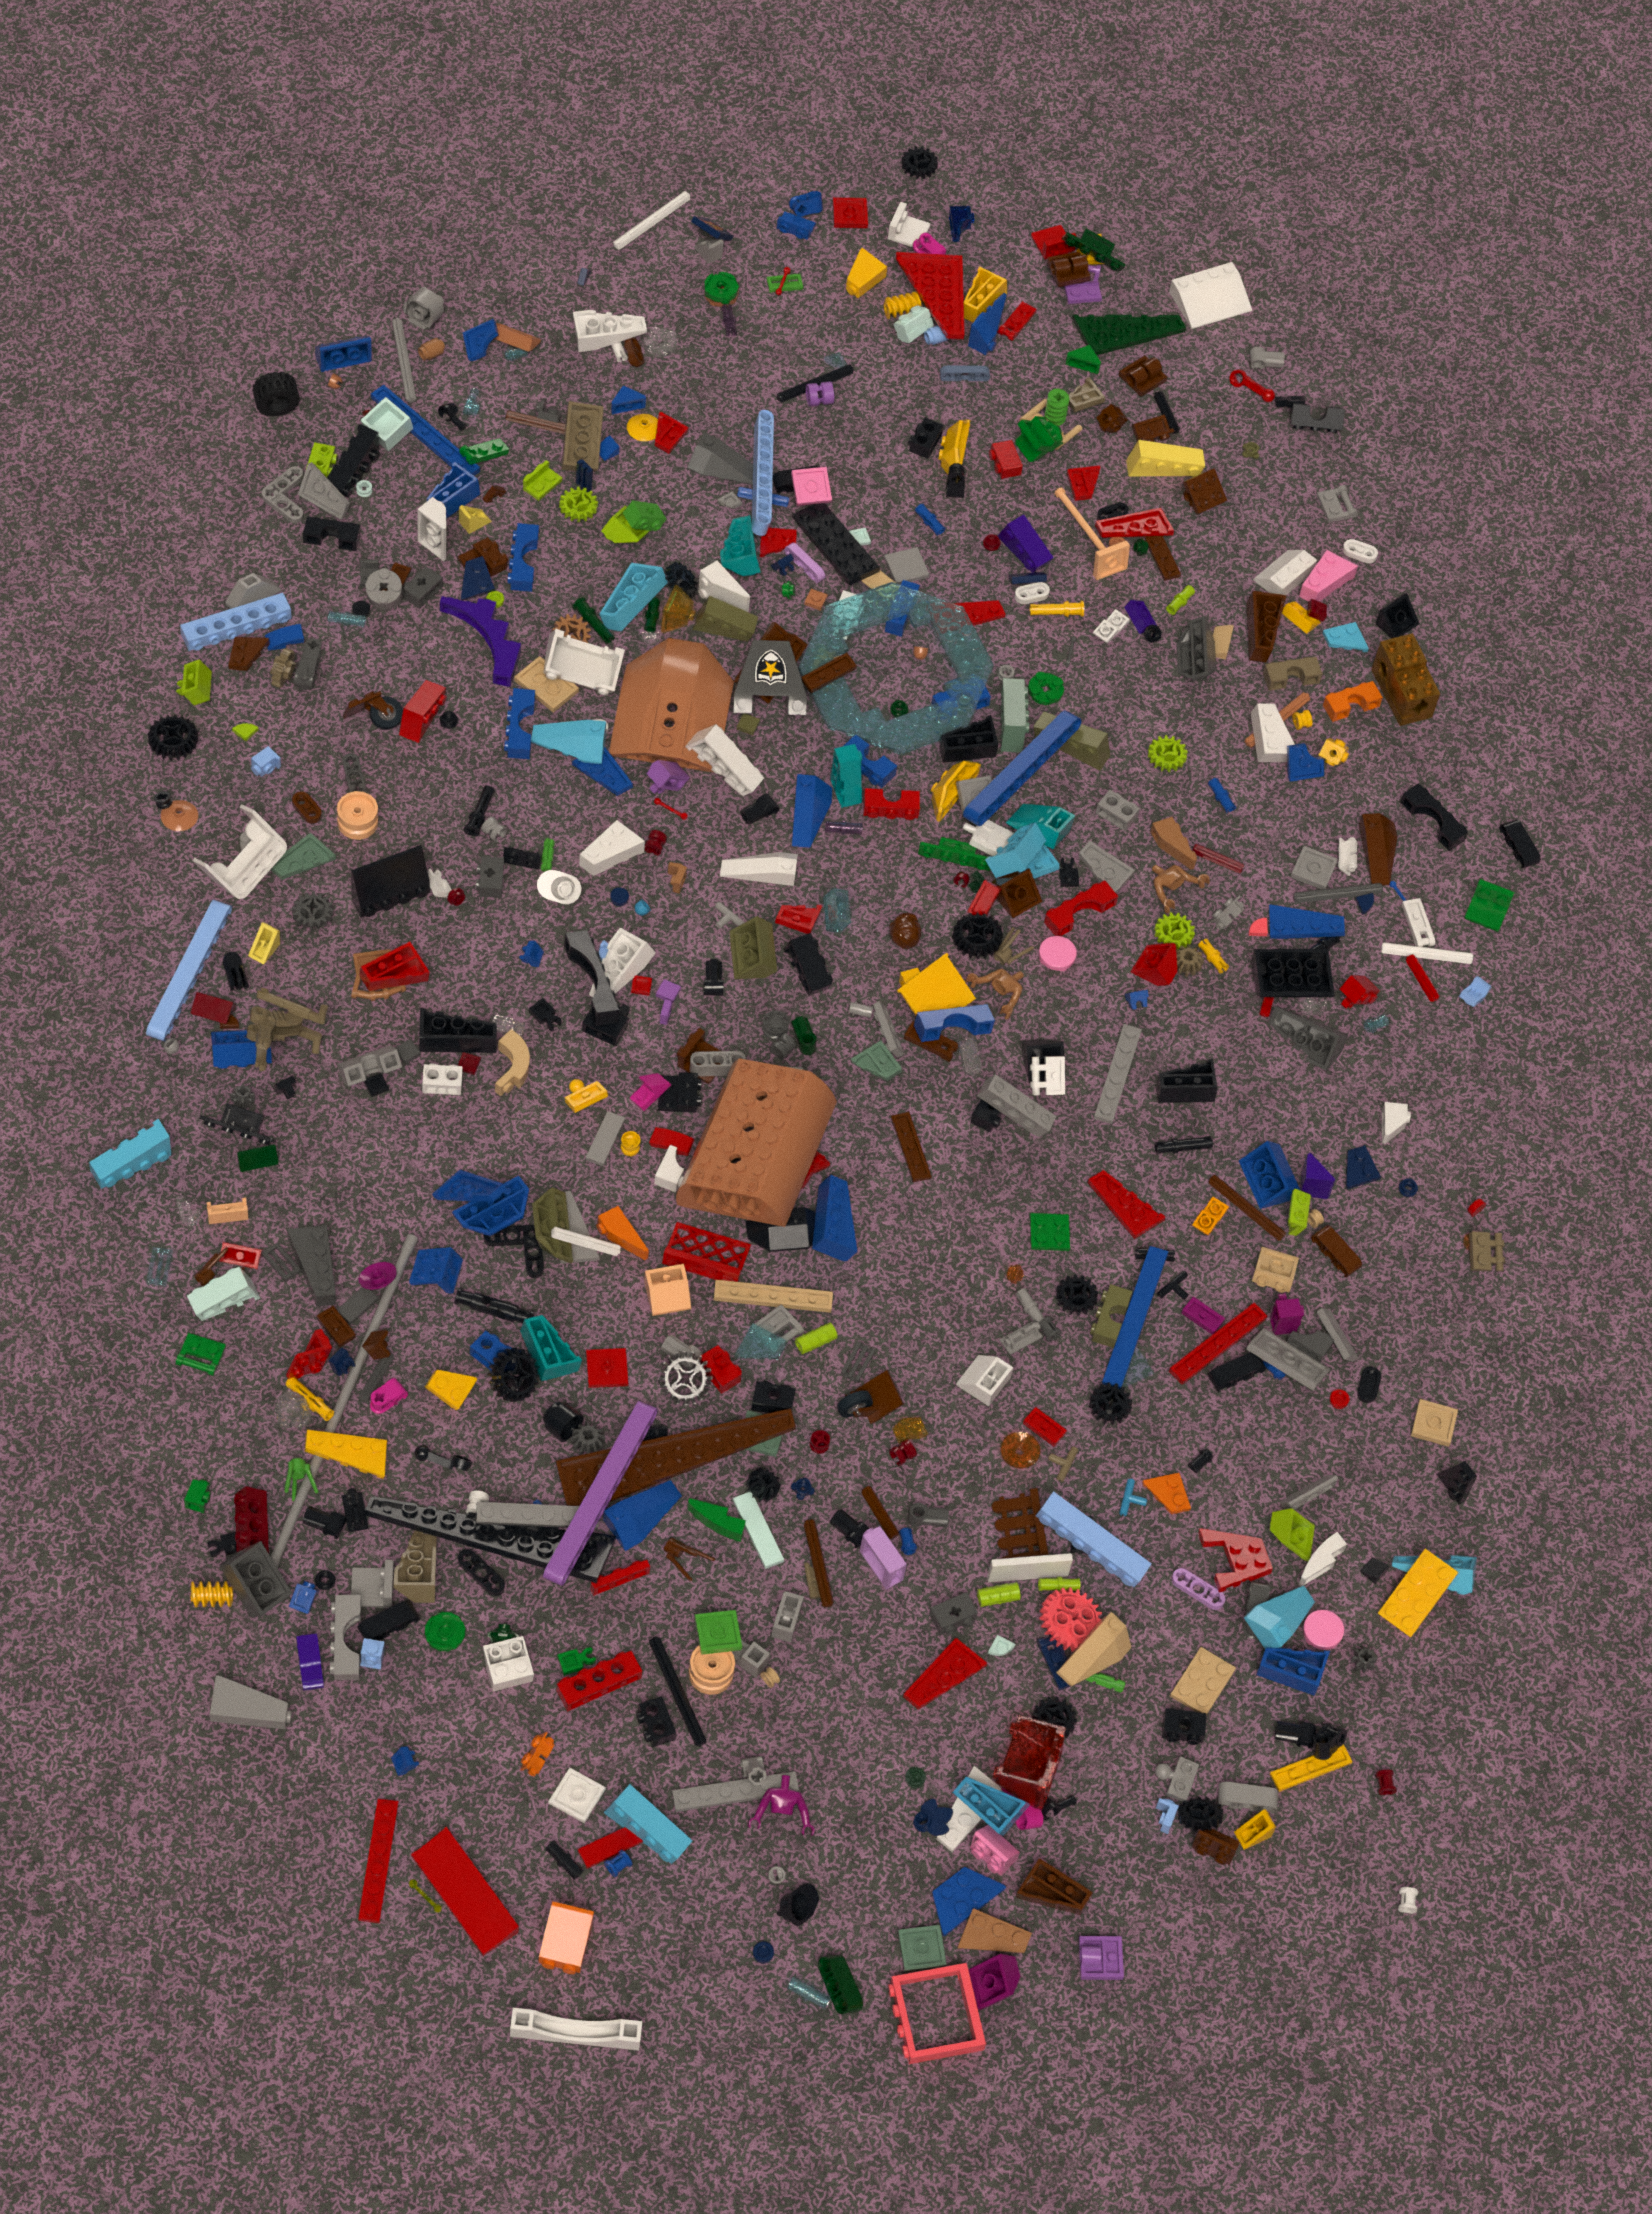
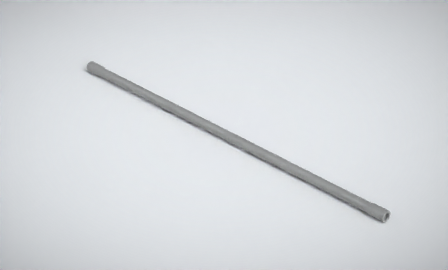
(406, 1251)

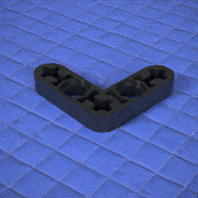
(527, 1242)

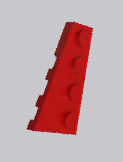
(983, 611)
(1127, 1208)

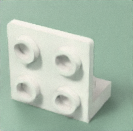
(905, 228)

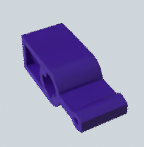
(310, 1662)

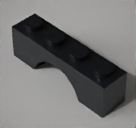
(1420, 801)

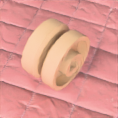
(357, 815)
(711, 1672)

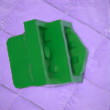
(1038, 437)

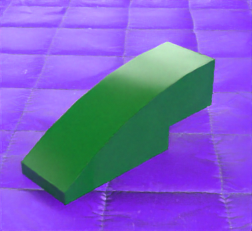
(716, 1519)

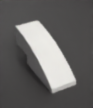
(1323, 1558)

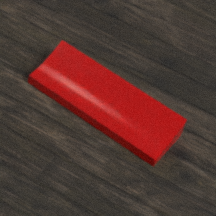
(465, 1892)

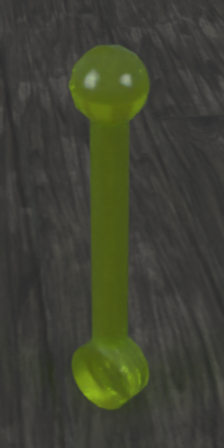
(413, 1884)

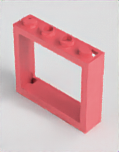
(904, 2031)

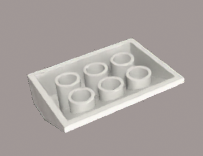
(1210, 295)

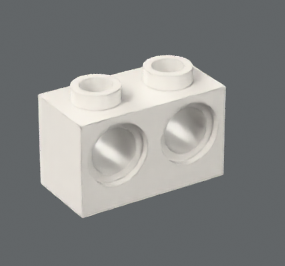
(442, 1083)

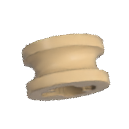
(1315, 1218)
(770, 1677)

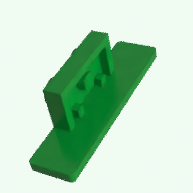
(955, 852)

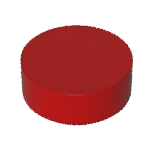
(1476, 1207)
(1339, 1399)

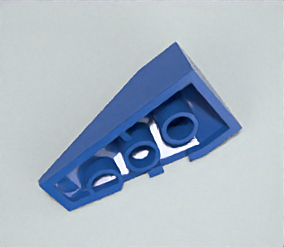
(639, 1514)

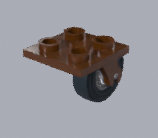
(384, 711)
(872, 1399)

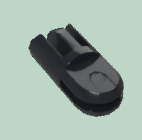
(235, 971)

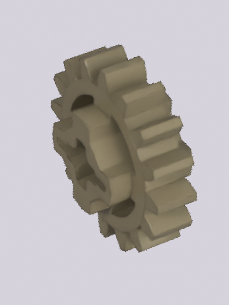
(283, 667)

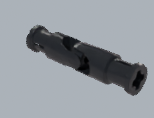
(508, 1310)

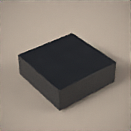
(376, 1085)

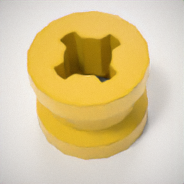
(1302, 719)

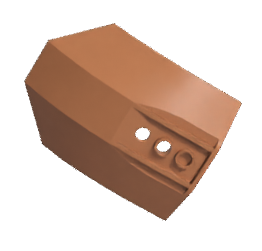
(665, 675)

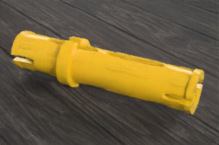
(323, 1410)

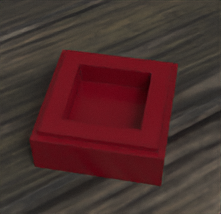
(469, 1063)

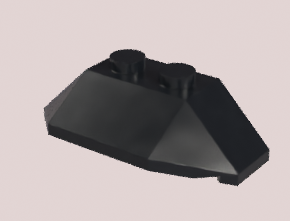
(795, 1236)

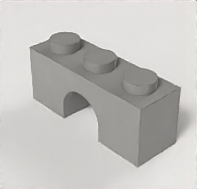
(380, 1060)
(752, 1658)

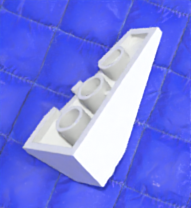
(601, 330)
(768, 868)

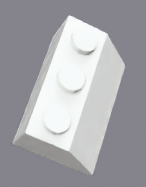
(433, 527)
(1286, 572)

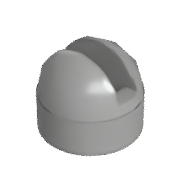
(173, 1047)
(780, 1873)

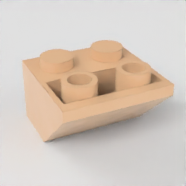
(667, 1289)

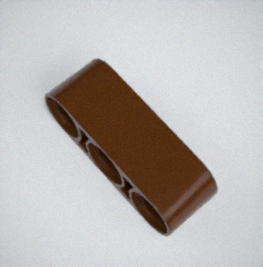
(1337, 1250)

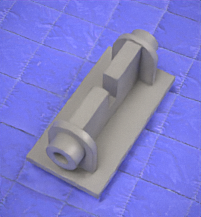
(1222, 917)
(1021, 1337)

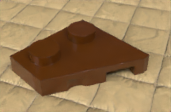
(246, 651)

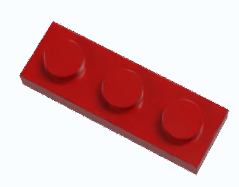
(620, 1576)

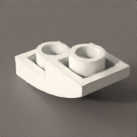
(1111, 627)

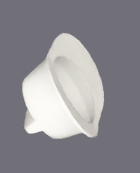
(559, 885)

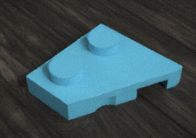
(1346, 637)
(1043, 863)

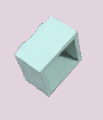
(389, 422)

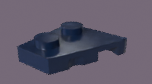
(476, 579)
(1360, 1168)

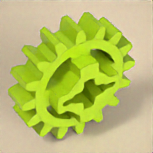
(578, 504)
(1168, 753)
(1181, 930)

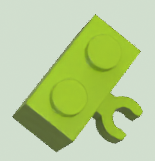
(195, 682)

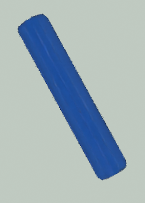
(776, 499)

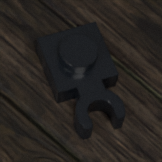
(1287, 401)
(1068, 875)
(544, 1012)
(226, 1544)

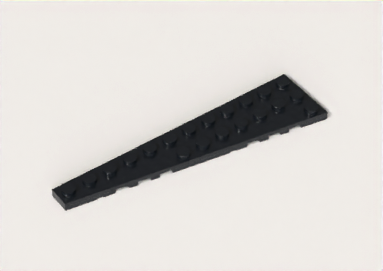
(519, 1542)

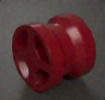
(819, 1437)

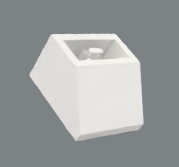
(985, 1378)
(508, 1663)

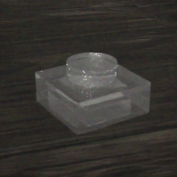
(650, 638)

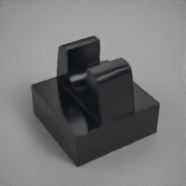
(286, 1087)

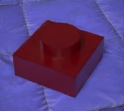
(1317, 610)

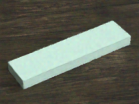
(758, 1530)

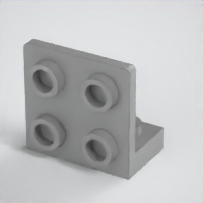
(374, 1585)

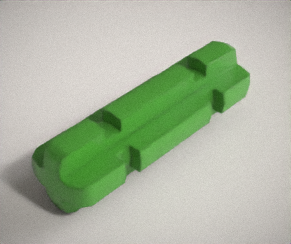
(547, 856)
(1107, 1681)

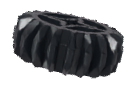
(173, 742)
(976, 942)
(512, 1389)

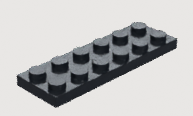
(836, 543)

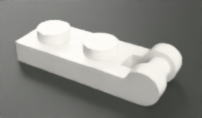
(1418, 922)

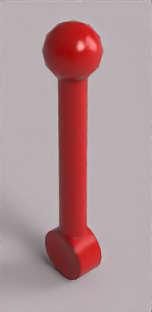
(786, 271)
(657, 801)

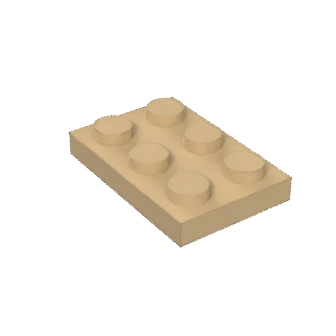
(547, 691)
(1203, 1681)

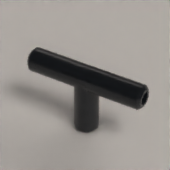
(1173, 1285)

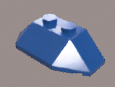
(496, 1215)

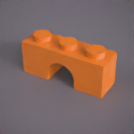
(1365, 695)

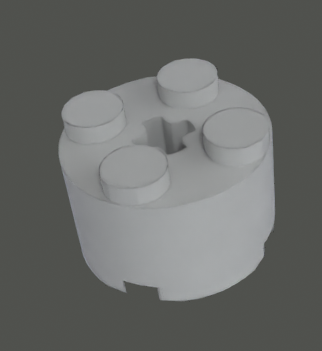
(421, 304)
(384, 580)

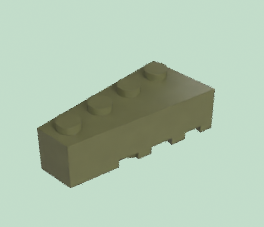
(1085, 744)

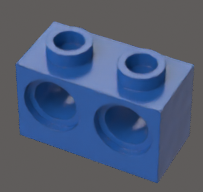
(483, 1355)

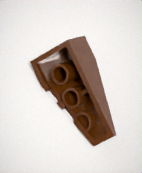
(1379, 846)

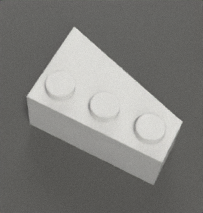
(611, 848)

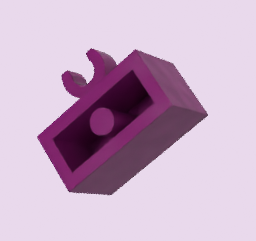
(1286, 1315)

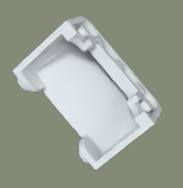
(582, 663)

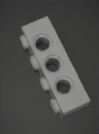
(1016, 1106)

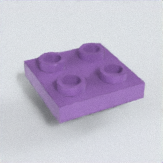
(1101, 1958)

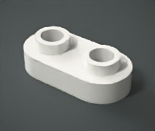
(1360, 551)
(1031, 594)

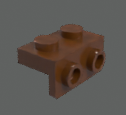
(1152, 429)

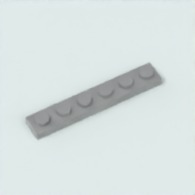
(1117, 1074)
(525, 1514)
(727, 1792)

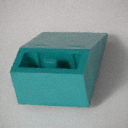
(1051, 820)

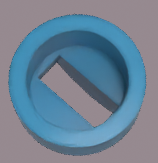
(642, 908)

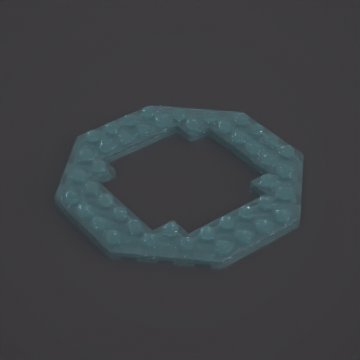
(923, 725)

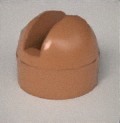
(333, 380)
(920, 652)

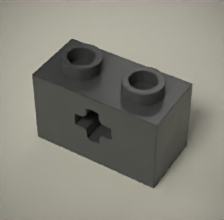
(422, 587)
(491, 876)
(959, 1605)

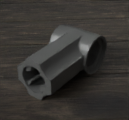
(929, 1516)

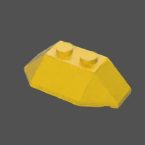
(954, 444)
(945, 792)

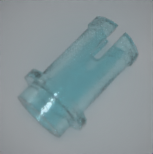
(511, 354)
(1372, 1025)

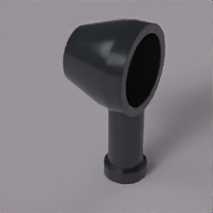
(451, 410)
(1057, 1806)

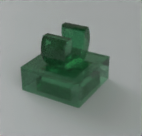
(976, 884)

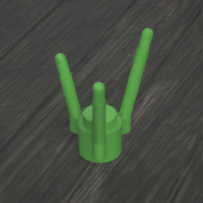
(297, 1469)

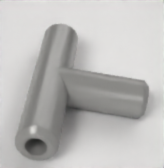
(729, 915)

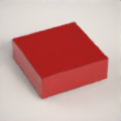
(641, 985)

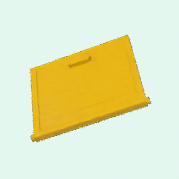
(937, 988)

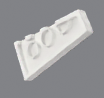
(964, 1818)

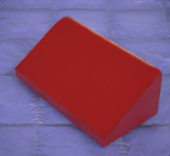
(241, 1255)

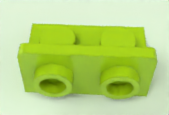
(541, 481)
(1298, 1212)

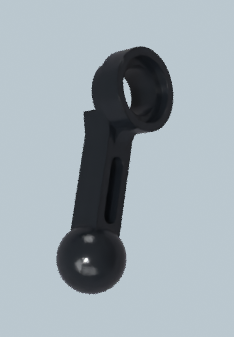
(423, 1453)

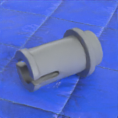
(860, 1009)

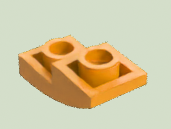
(1210, 1216)

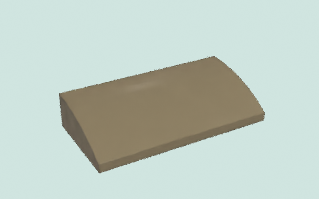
(582, 435)

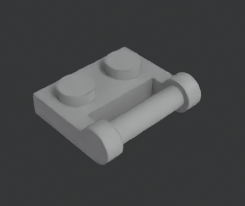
(1332, 507)
(778, 1320)

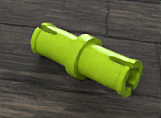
(1180, 600)
(1053, 1584)

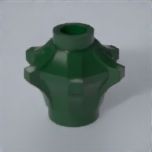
(501, 1633)

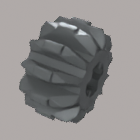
(593, 1444)

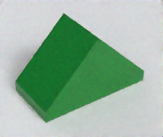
(1084, 359)

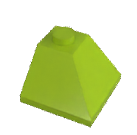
(620, 531)
(1293, 1532)

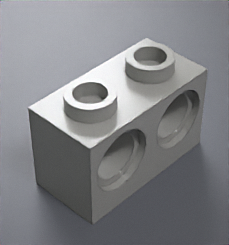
(1116, 813)

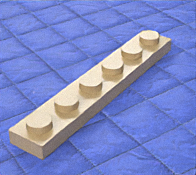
(773, 1296)

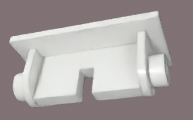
(1347, 862)

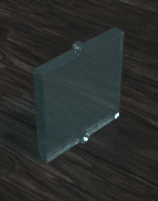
(1137, 1370)

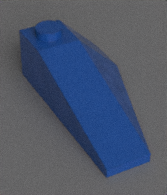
(986, 327)
(812, 802)

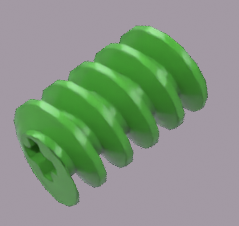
(1057, 406)

